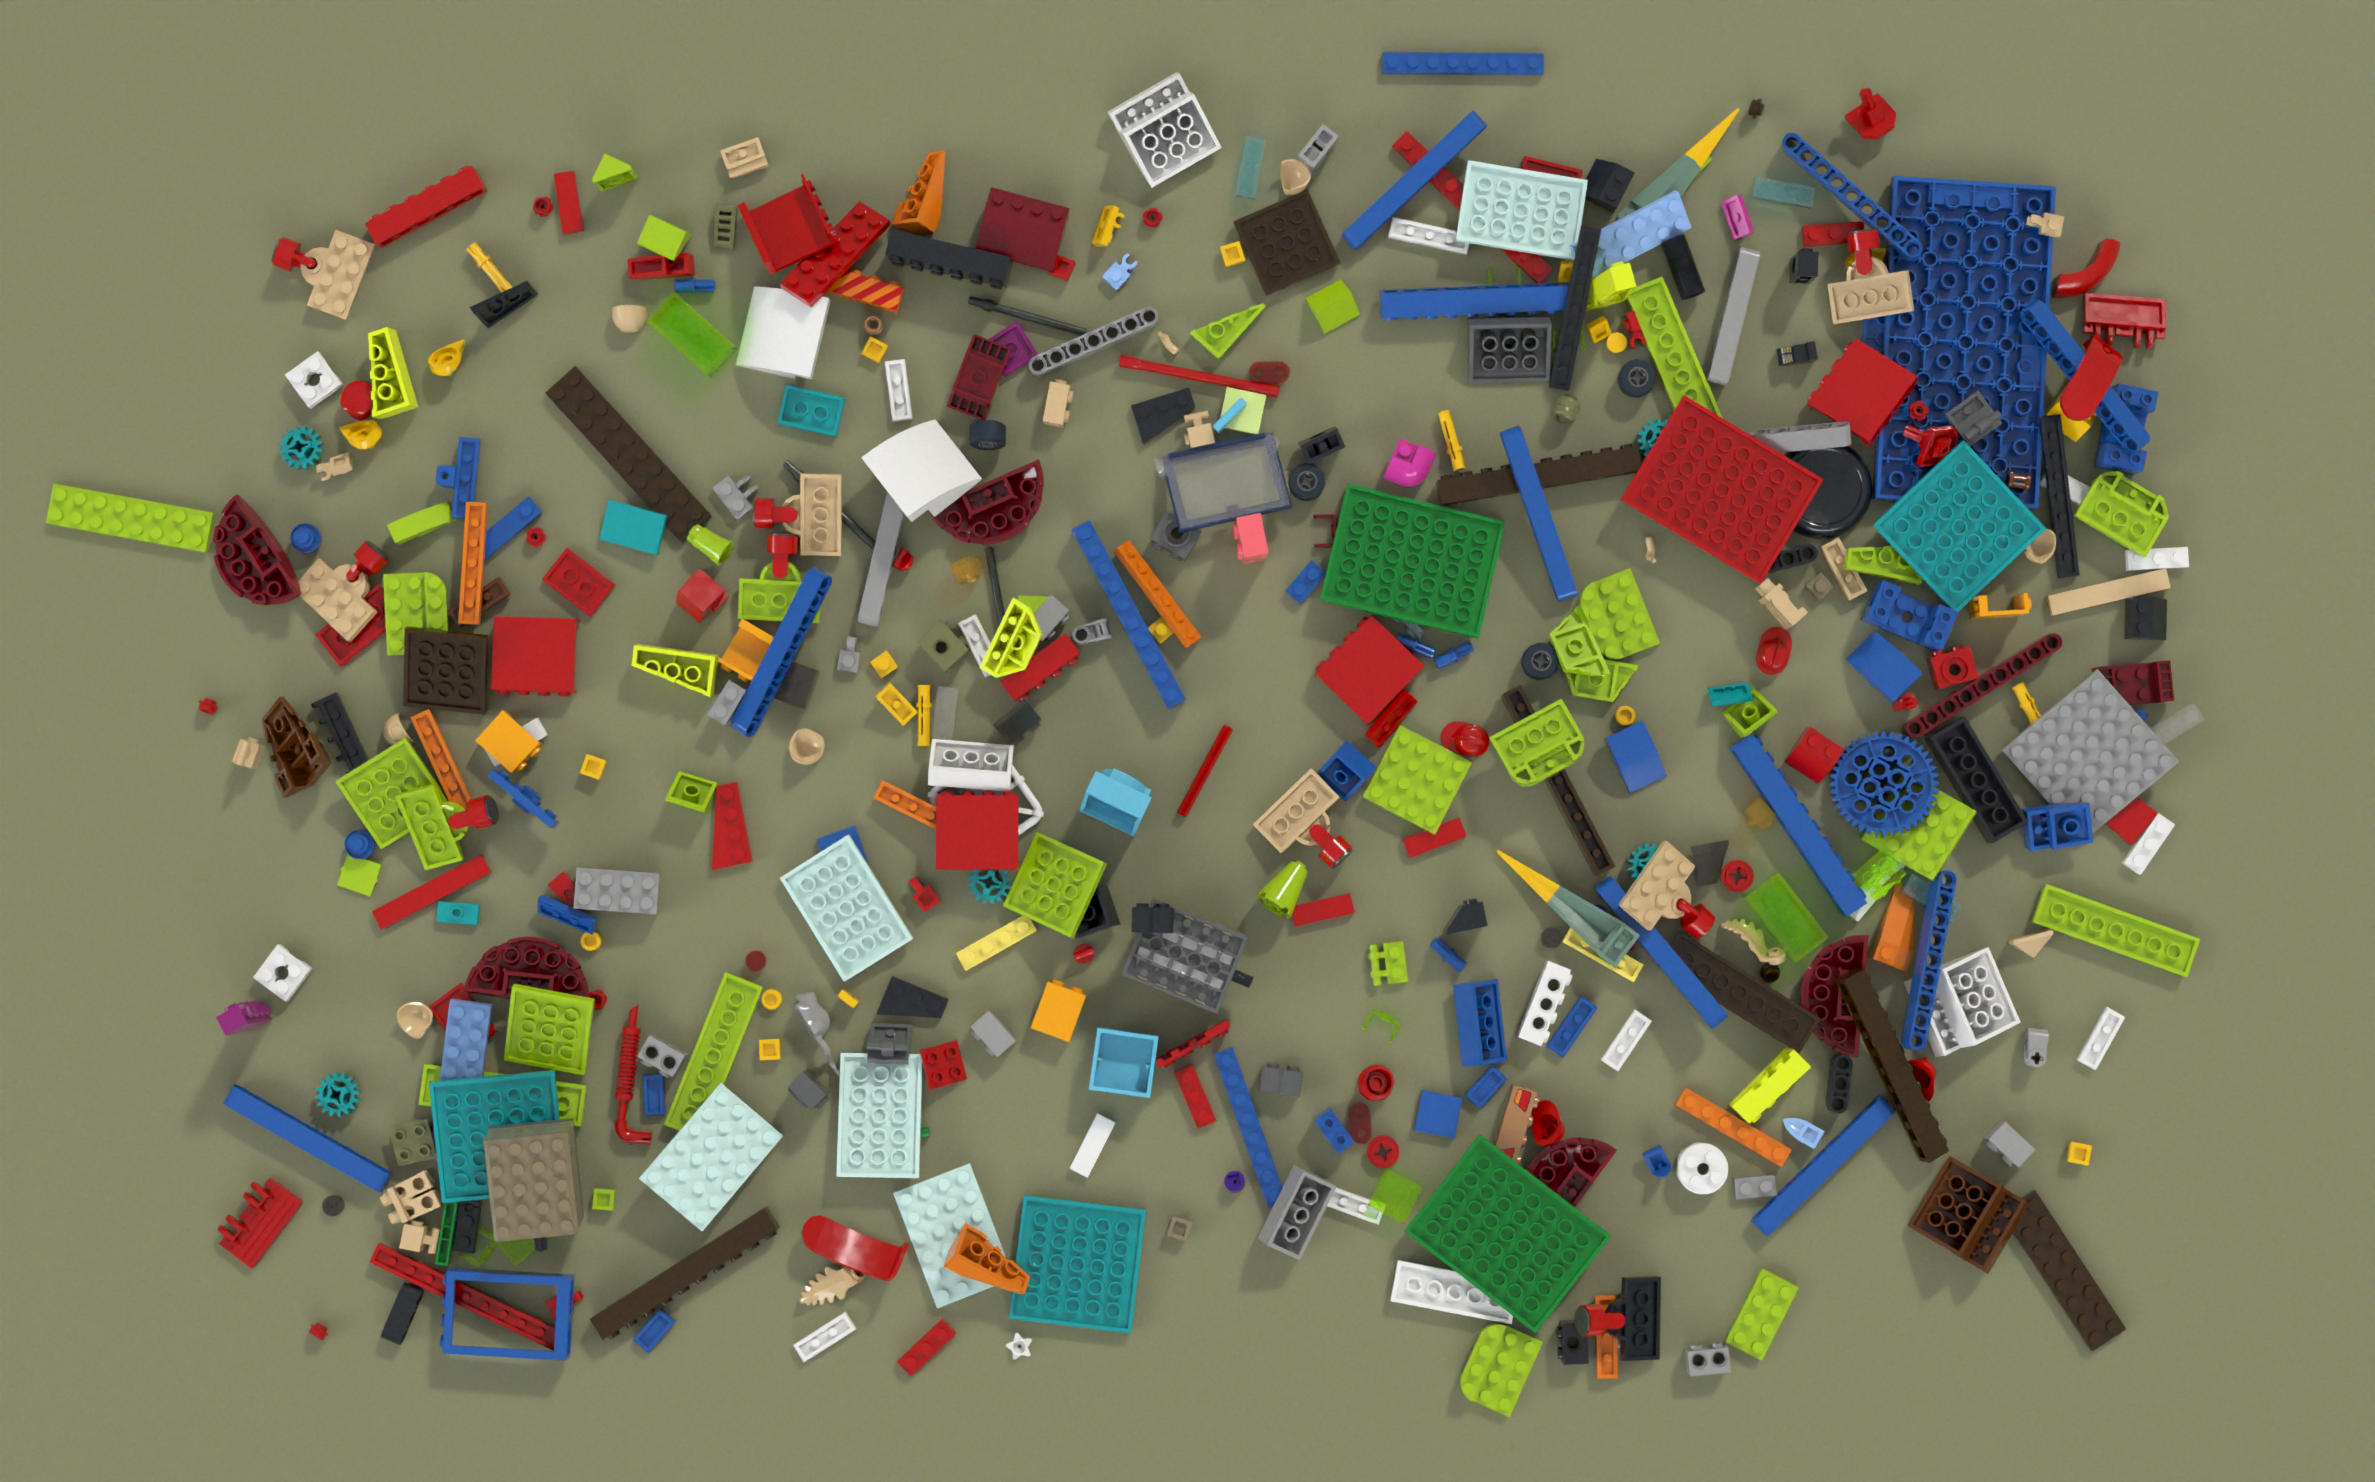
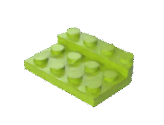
(2124, 511)
(413, 602)
(1618, 616)
(1539, 745)
(1499, 1367)

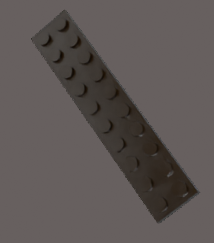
(627, 453)

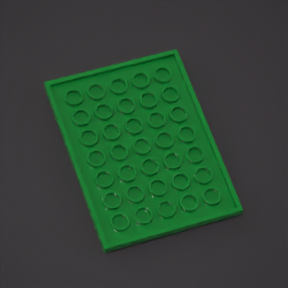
(1412, 561)
(1507, 1233)

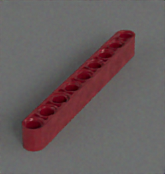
(1989, 679)

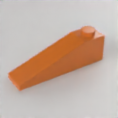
(923, 205)
(1895, 935)
(981, 1261)

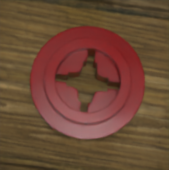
(1744, 870)
(1391, 1156)

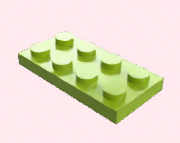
(1761, 1314)

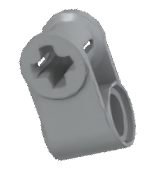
(1093, 632)
(2035, 1044)

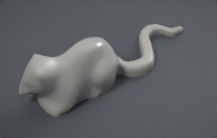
(816, 1022)

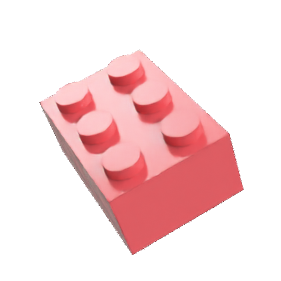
(1251, 538)

